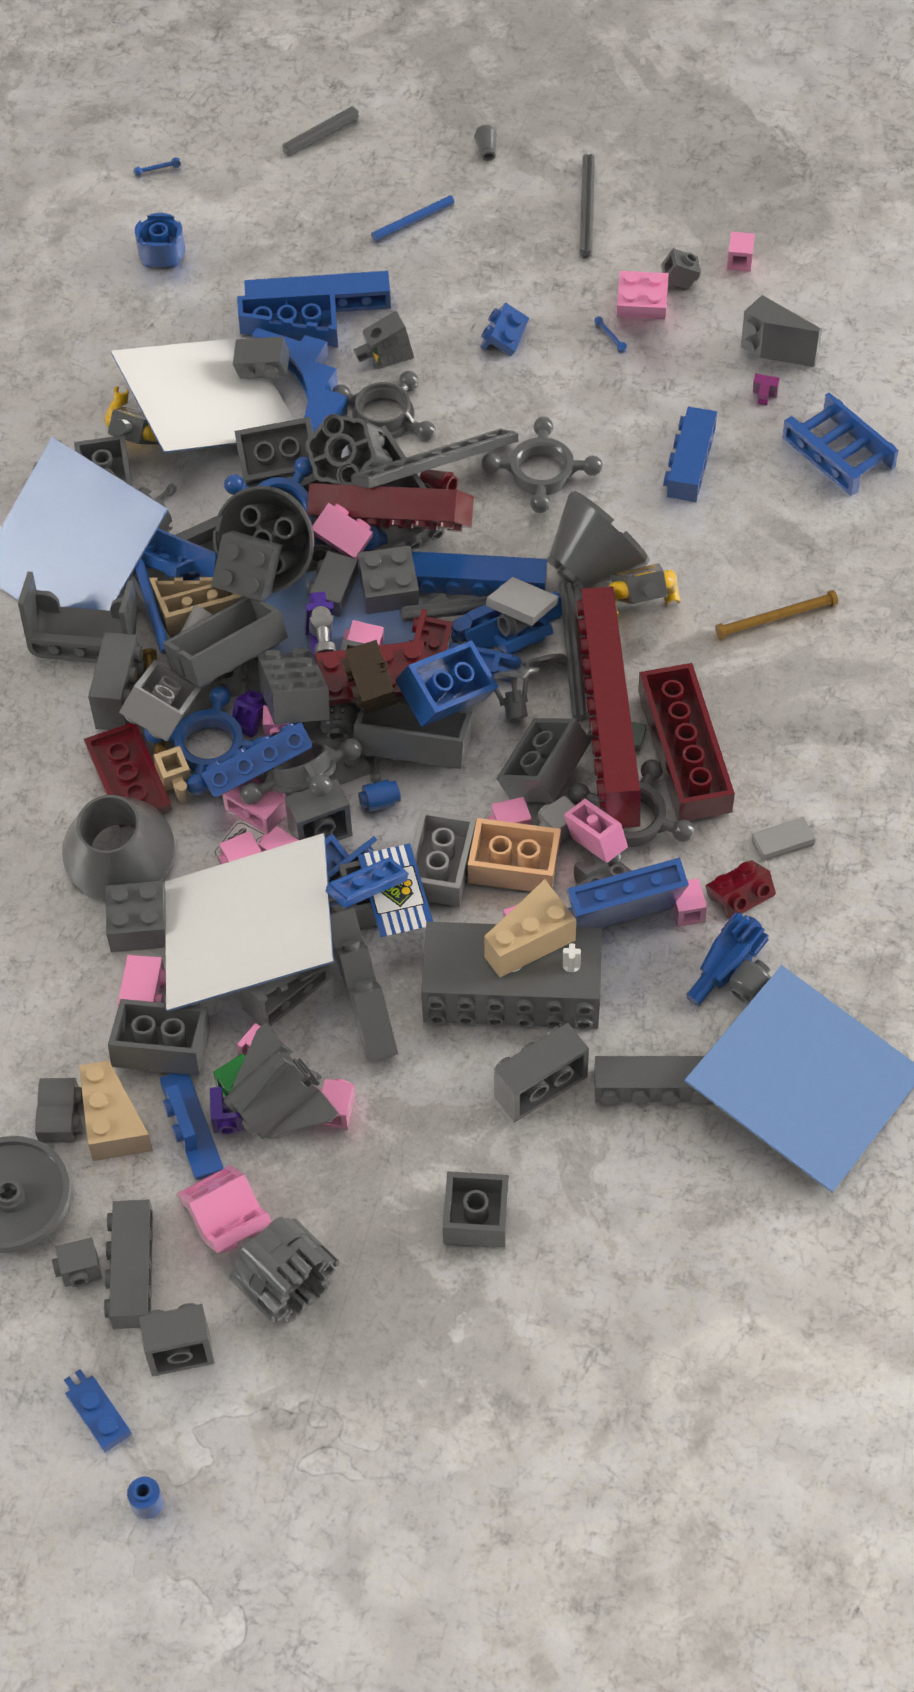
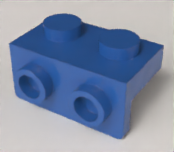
(504, 329)

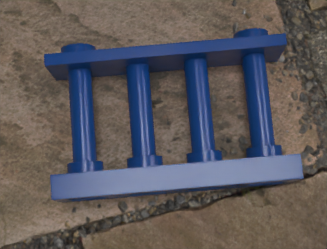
(834, 463)

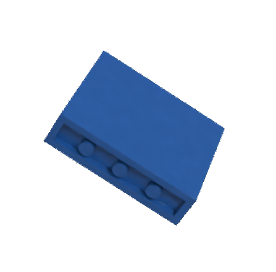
(628, 895)

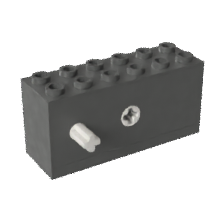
(546, 992)

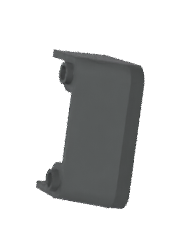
(70, 631)

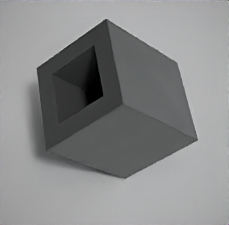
(682, 268)
(77, 1262)

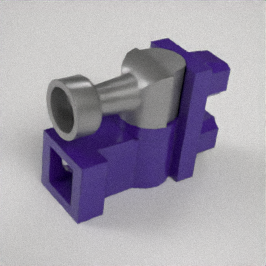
(319, 623)

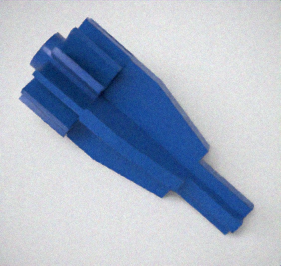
(738, 941)

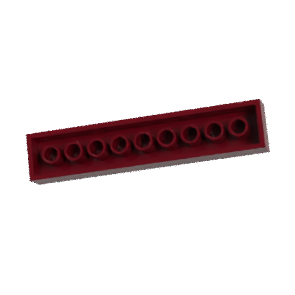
(609, 706)

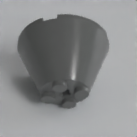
(273, 517)
(590, 547)

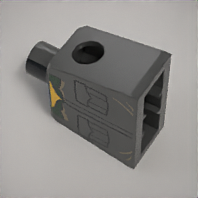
(385, 342)

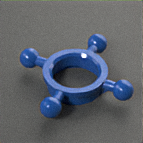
(302, 467)
(209, 718)

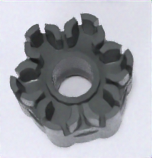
(331, 438)
(279, 1264)

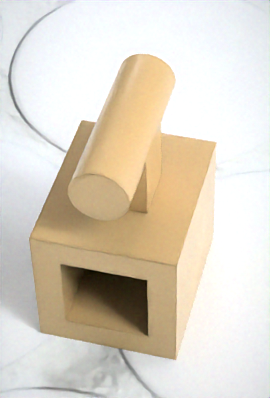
(173, 772)

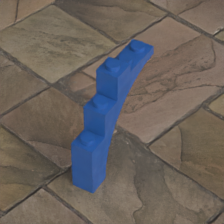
(308, 366)

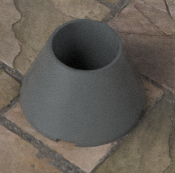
(140, 860)

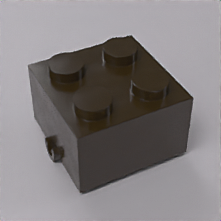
(371, 679)

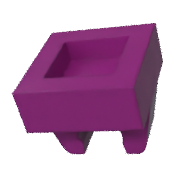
(765, 387)

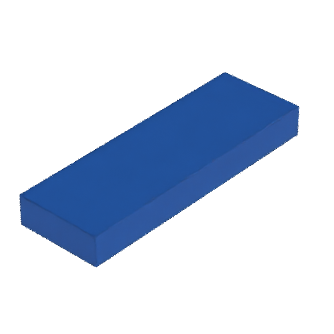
(366, 882)

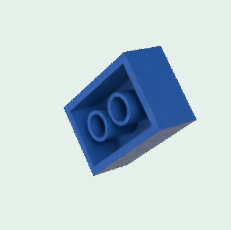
(446, 683)

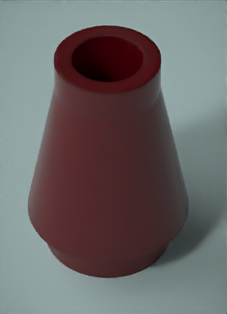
(439, 479)

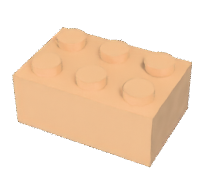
(513, 855)

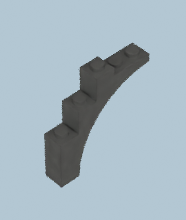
(361, 984)

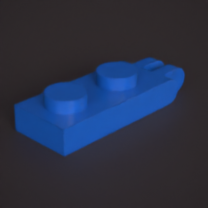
(96, 1411)

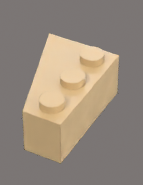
(178, 597)
(530, 931)
(109, 1114)

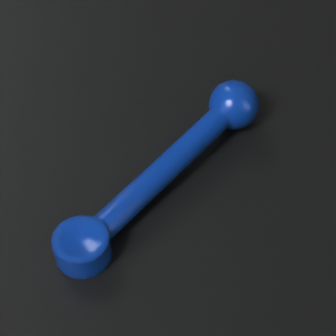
(175, 162)
(621, 346)

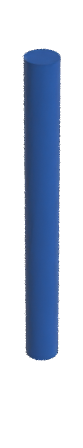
(412, 218)
(151, 605)

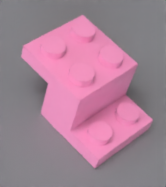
(642, 294)
(224, 1209)

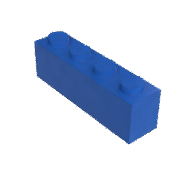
(691, 454)

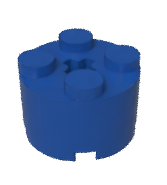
(160, 241)

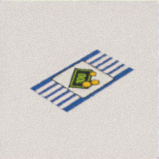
(404, 905)

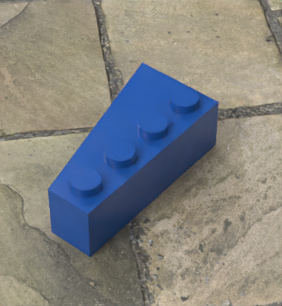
(290, 315)

